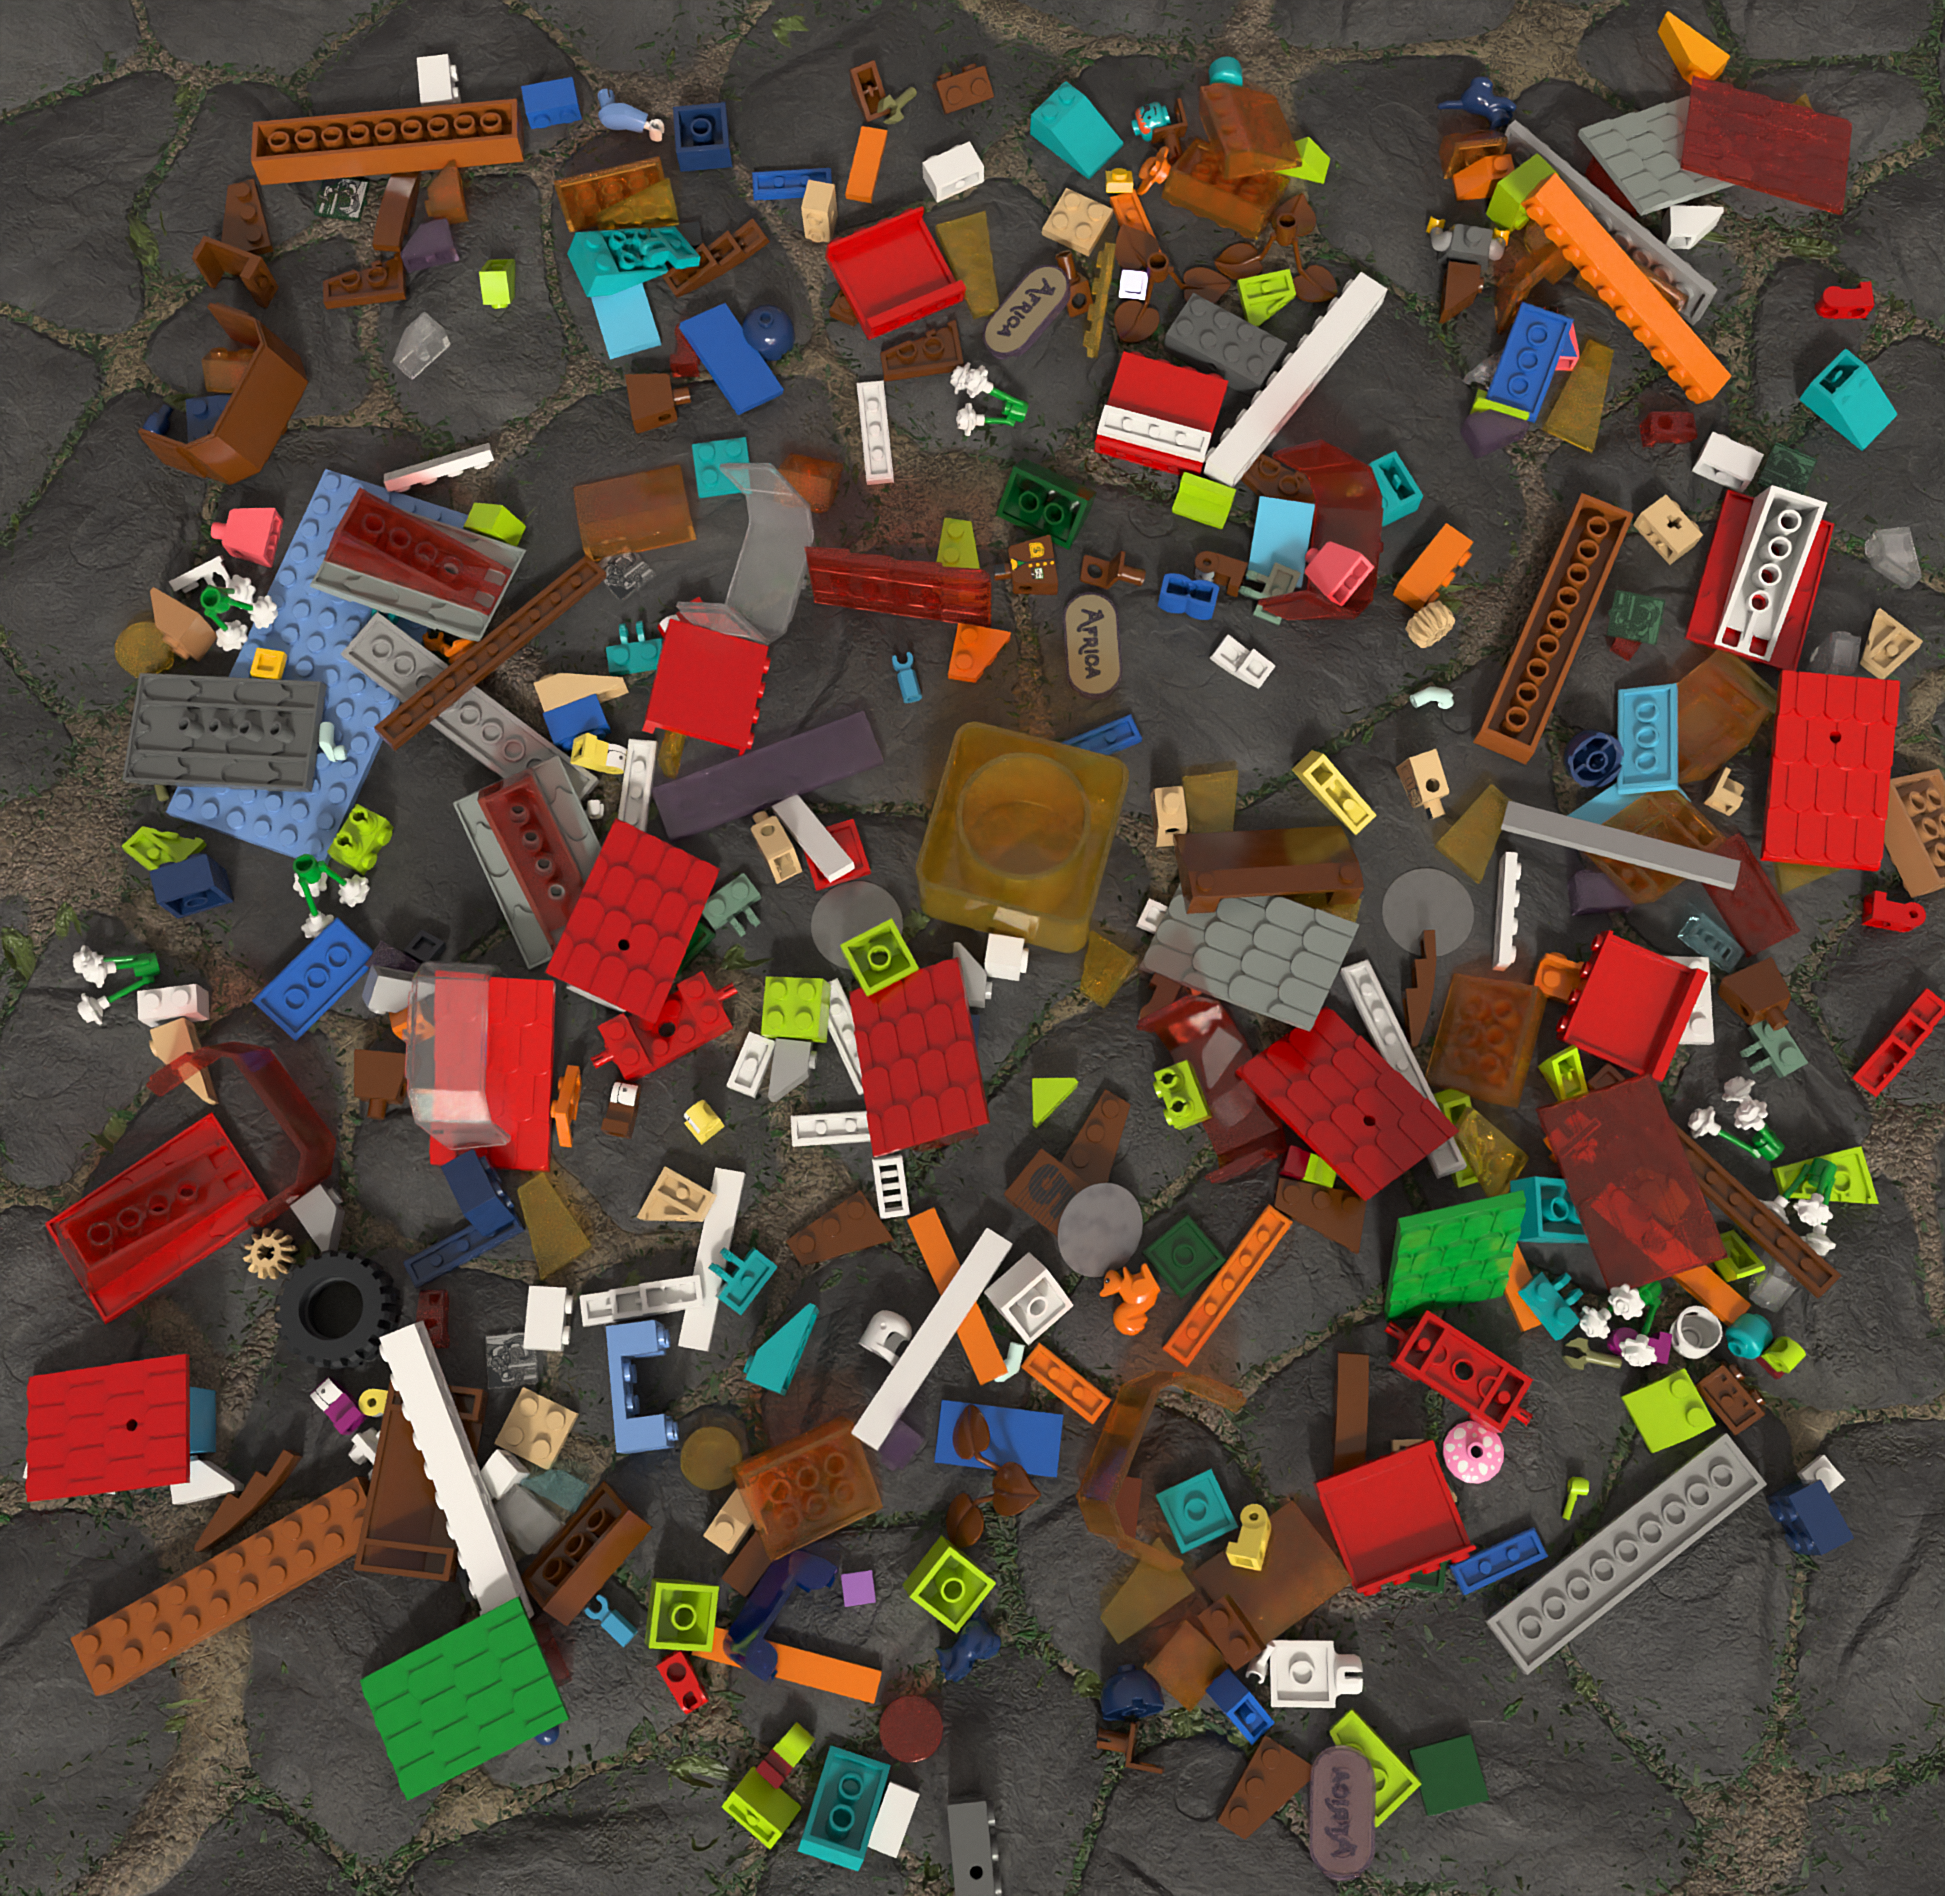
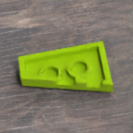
(957, 545)
(1852, 1177)
(1393, 1777)

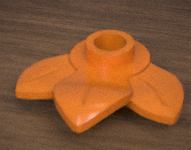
(1154, 170)

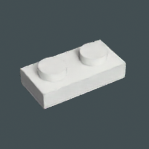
(751, 1064)

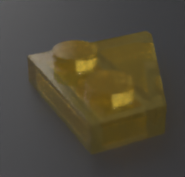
(1104, 969)

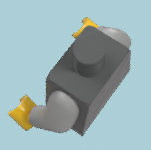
(1467, 243)

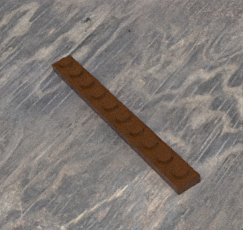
(489, 653)
(1746, 1209)

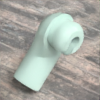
(1432, 693)
(326, 742)
(1013, 1361)

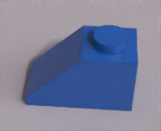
(1239, 1706)

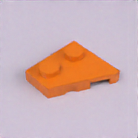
(975, 650)
(566, 1107)

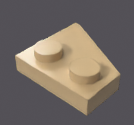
(1887, 645)
(676, 1199)

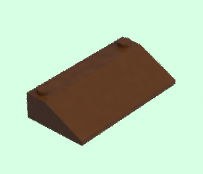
(1266, 865)
(402, 1521)

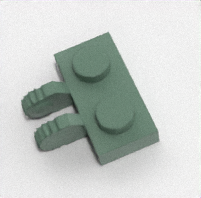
(1280, 581)
(730, 902)
(1777, 1047)

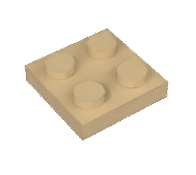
(1077, 222)
(536, 1428)

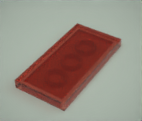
(1753, 907)

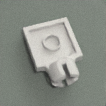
(1311, 1674)

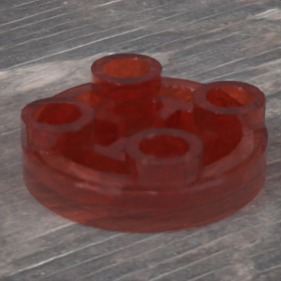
(911, 1728)

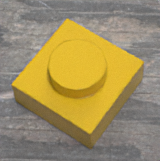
(1119, 181)
(268, 664)

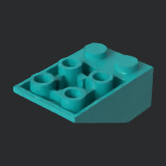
(611, 260)
(1850, 400)
(1397, 487)

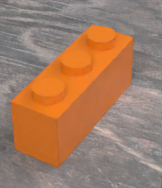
(1434, 568)

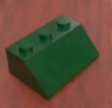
(1045, 503)

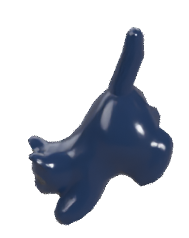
(1481, 101)
(974, 1643)

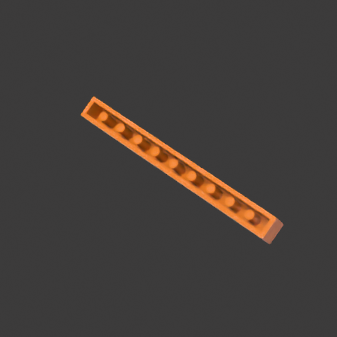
(1625, 289)

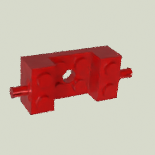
(637, 1043)
(1432, 1351)

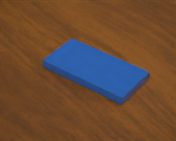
(730, 359)
(1529, 359)
(315, 979)
(1015, 1436)

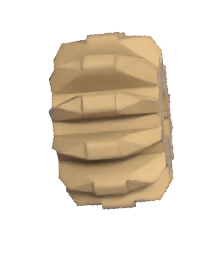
(1430, 624)
(259, 1255)

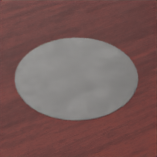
(1428, 902)
(848, 912)
(1100, 1229)

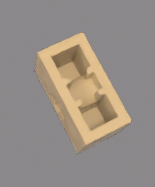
(819, 211)
(1668, 529)

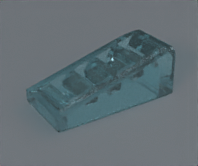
(1697, 943)

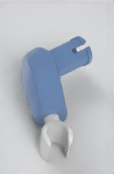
(623, 116)

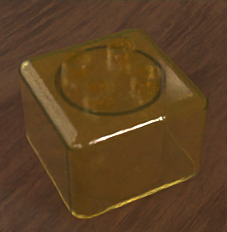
(1021, 836)

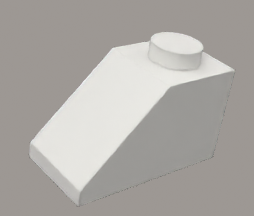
(502, 1472)
(205, 1483)

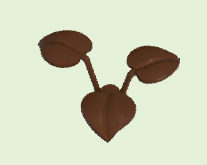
(1288, 221)
(1140, 249)
(1011, 1485)

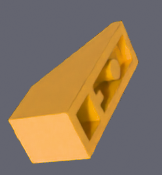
(1691, 51)

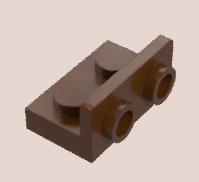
(1731, 1396)

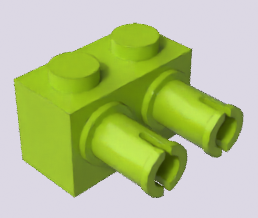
(360, 840)
(1182, 1095)

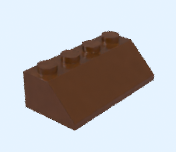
(585, 1553)

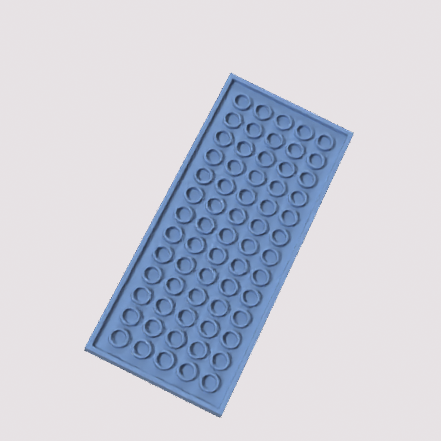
(313, 634)

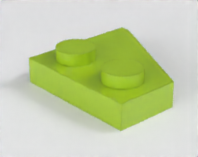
(1265, 295)
(155, 847)

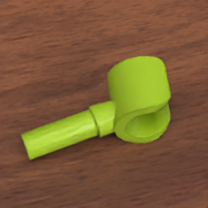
(1575, 1487)

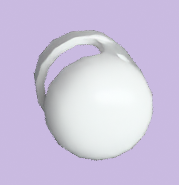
(878, 1330)
(1704, 1333)

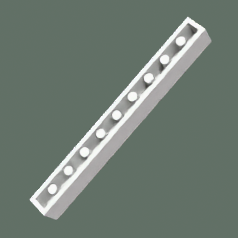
(1295, 381)
(453, 1468)

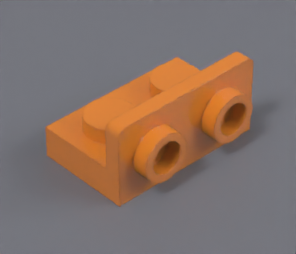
(1557, 976)

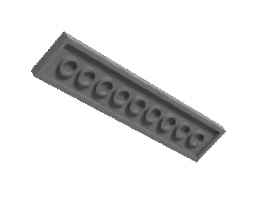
(1618, 223)
(472, 721)
(1625, 1553)

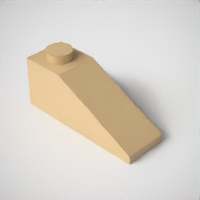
(566, 688)
(174, 1040)
(729, 1524)

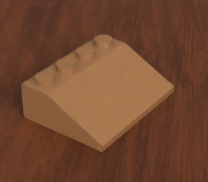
(1917, 830)

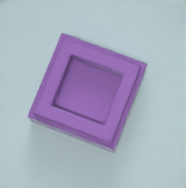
(858, 1588)

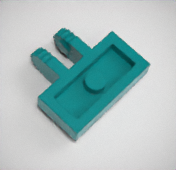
(669, 245)
(634, 656)
(745, 1280)
(1548, 1304)

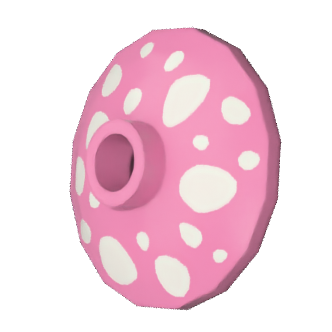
(1458, 1452)

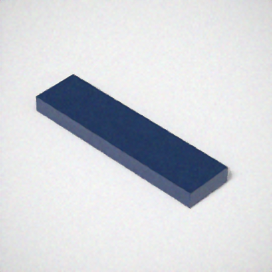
(457, 1250)

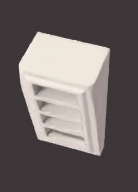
(893, 1211)

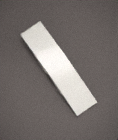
(641, 1300)

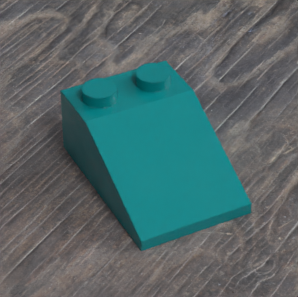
(1074, 130)
(1549, 1212)
(779, 1356)
(844, 1808)

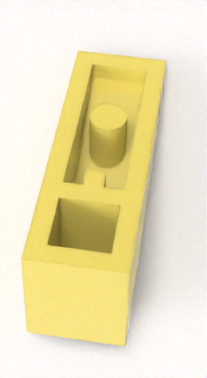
(1334, 791)

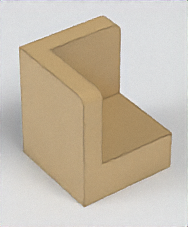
(1725, 793)

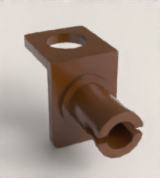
(1171, 133)
(1078, 282)
(1111, 571)
(1126, 1744)

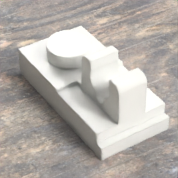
(189, 580)

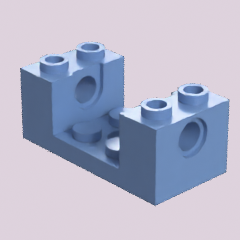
(624, 1344)

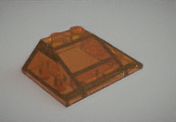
(1515, 287)
(1713, 720)
(1662, 817)

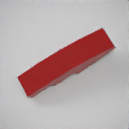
(1900, 1042)

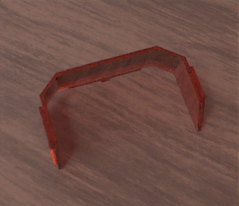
(1345, 513)
(1185, 1031)
(284, 1102)

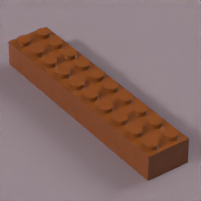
(387, 141)
(1553, 629)
(223, 1589)

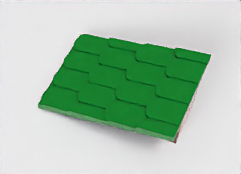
(1453, 1255)
(467, 1697)

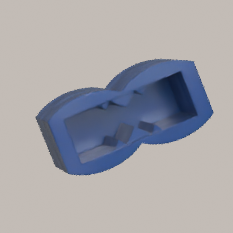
(1183, 595)

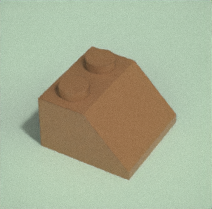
(181, 626)

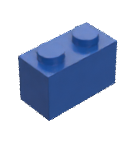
(551, 103)
(575, 720)

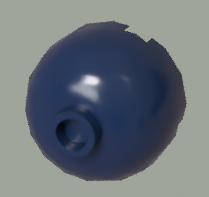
(769, 331)
(1593, 758)
(1130, 1694)

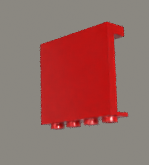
(893, 273)
(1167, 394)
(707, 686)
(1630, 1006)
(1393, 1517)

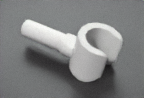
(594, 810)
(1259, 1664)

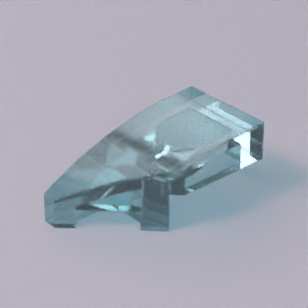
(559, 1488)

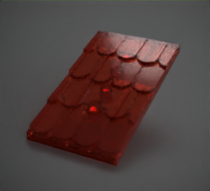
(1767, 145)
(899, 586)
(1631, 1183)

